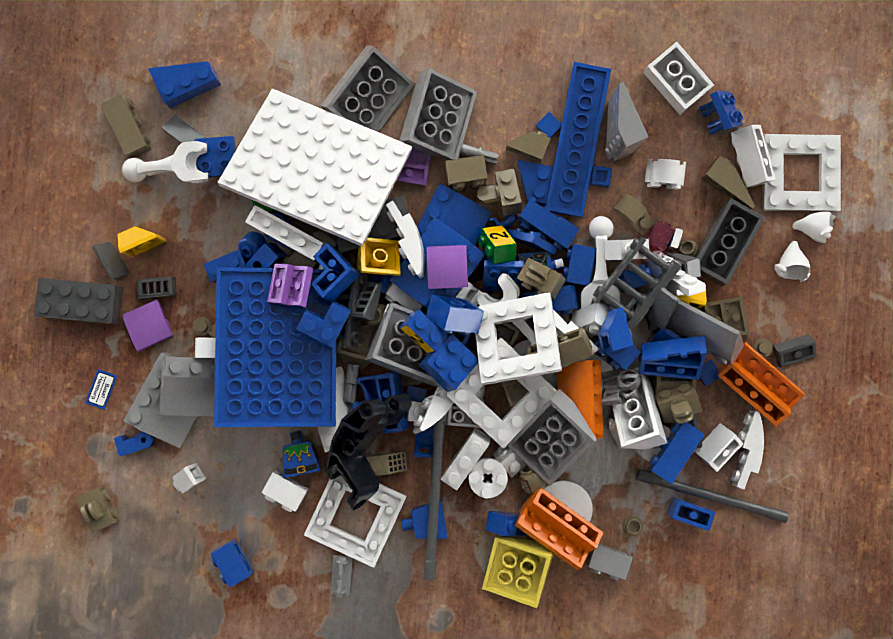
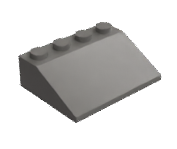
(368, 90)
(438, 115)
(623, 126)
(721, 338)
(396, 350)
(187, 386)
(145, 411)
(553, 438)

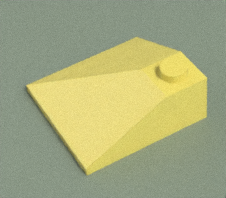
(518, 569)

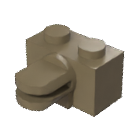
(503, 193)
(540, 278)
(679, 403)
(97, 509)

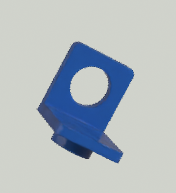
(424, 440)

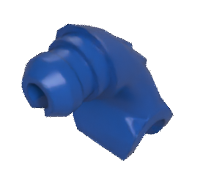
(509, 220)

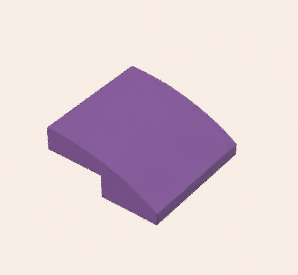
(416, 168)
(447, 266)
(290, 285)
(147, 325)

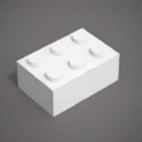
(678, 78)

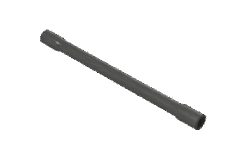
(769, 512)
(430, 561)

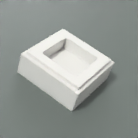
(675, 239)

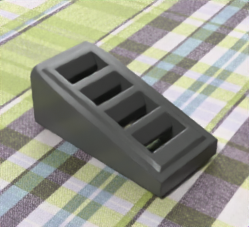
(690, 264)
(171, 287)
(366, 307)

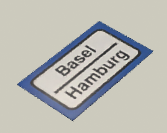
(101, 389)

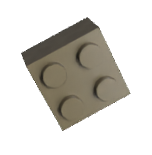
(466, 173)

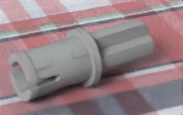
(470, 151)
(351, 383)

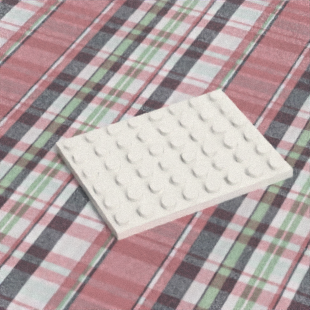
(316, 167)

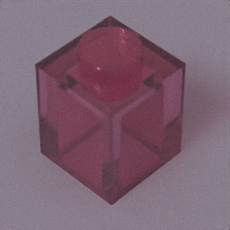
(660, 235)

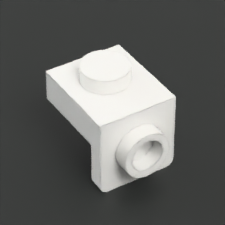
(510, 460)

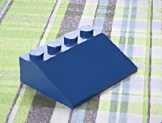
(456, 212)
(434, 235)

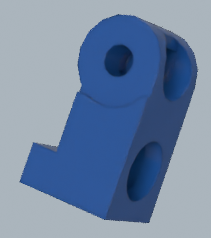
(140, 442)

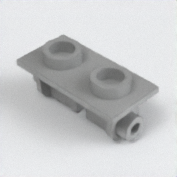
(341, 575)

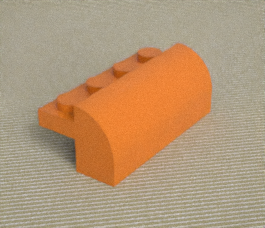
(761, 385)
(584, 387)
(558, 528)

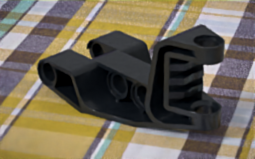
(354, 437)

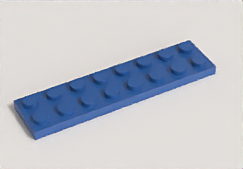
(578, 139)

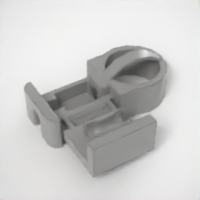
(615, 384)

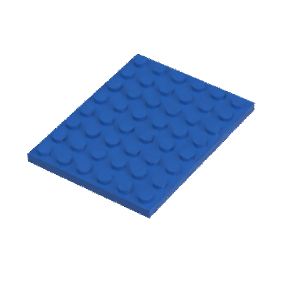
(264, 364)

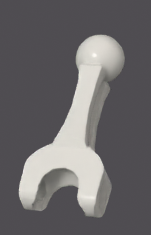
(182, 163)
(600, 229)
(510, 292)

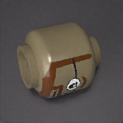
(530, 480)

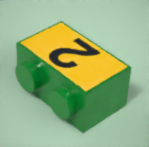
(498, 244)

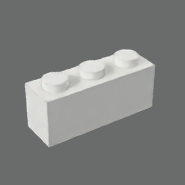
(752, 156)
(466, 458)

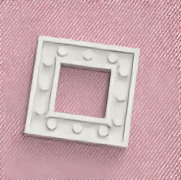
(829, 194)
(548, 356)
(506, 429)
(366, 550)

